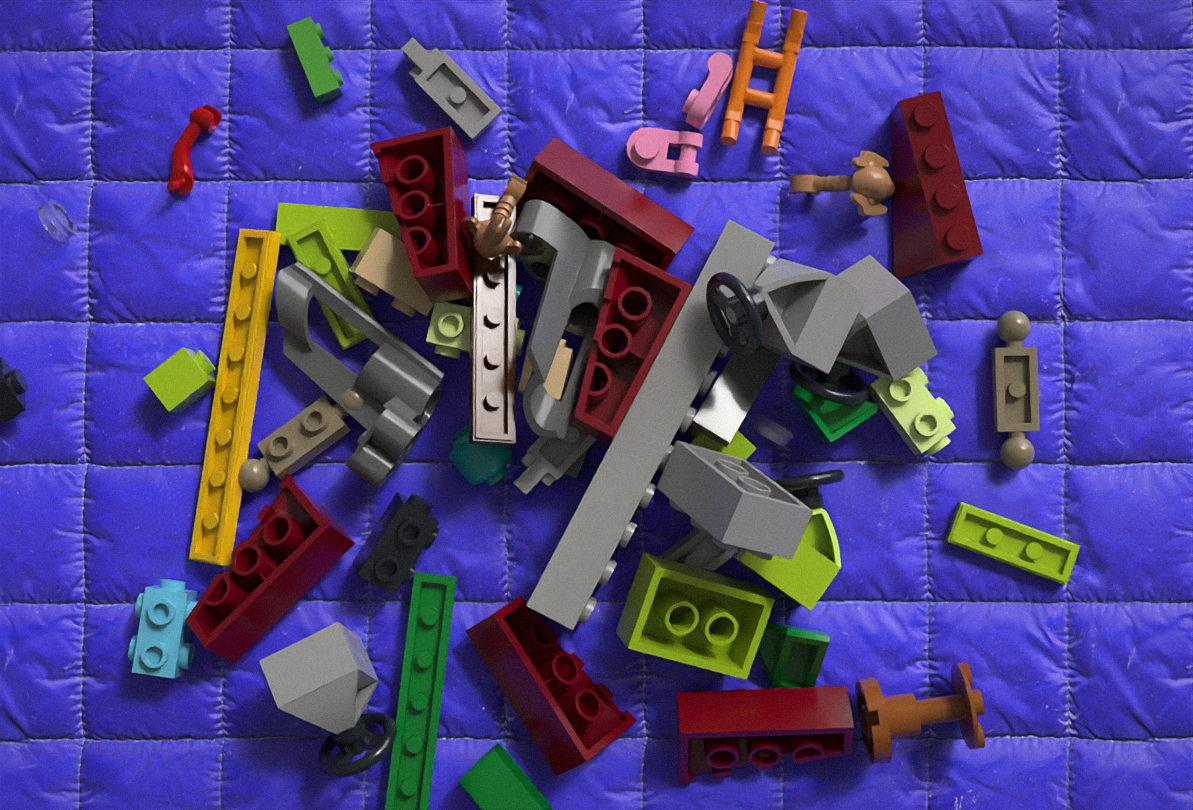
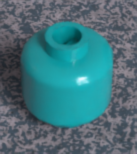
(478, 462)

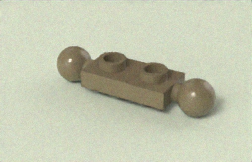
(1015, 390)
(299, 440)

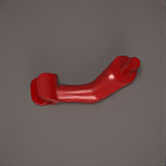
(182, 175)

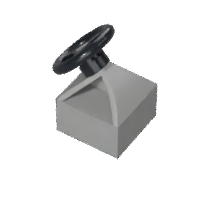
(788, 311)
(883, 340)
(329, 685)

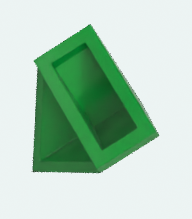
(829, 419)
(792, 655)

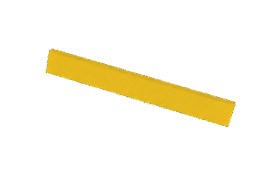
(235, 396)

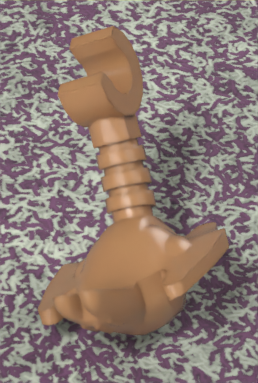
(869, 183)
(492, 235)

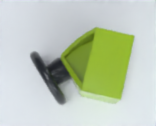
(818, 552)

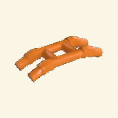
(783, 62)

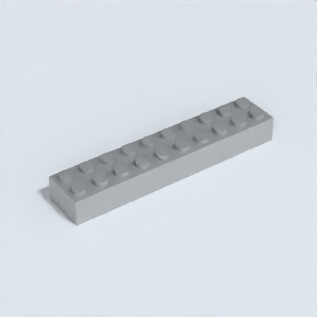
(645, 438)

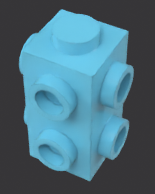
(163, 633)

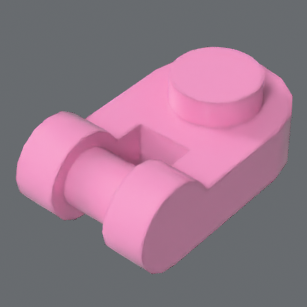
(702, 103)
(649, 148)

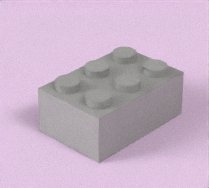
(734, 502)

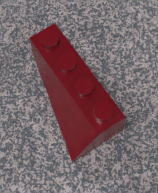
(930, 198)
(430, 199)
(604, 205)
(629, 334)
(269, 572)
(547, 687)
(760, 728)

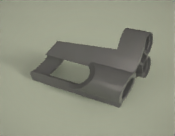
(575, 284)
(396, 381)

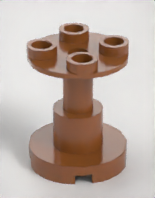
(903, 715)

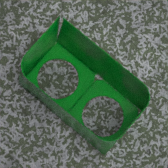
(501, 784)

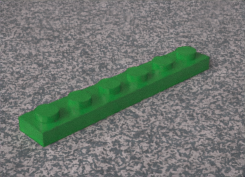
(421, 691)

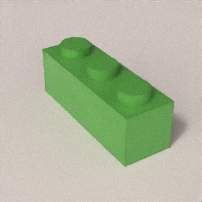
(316, 59)

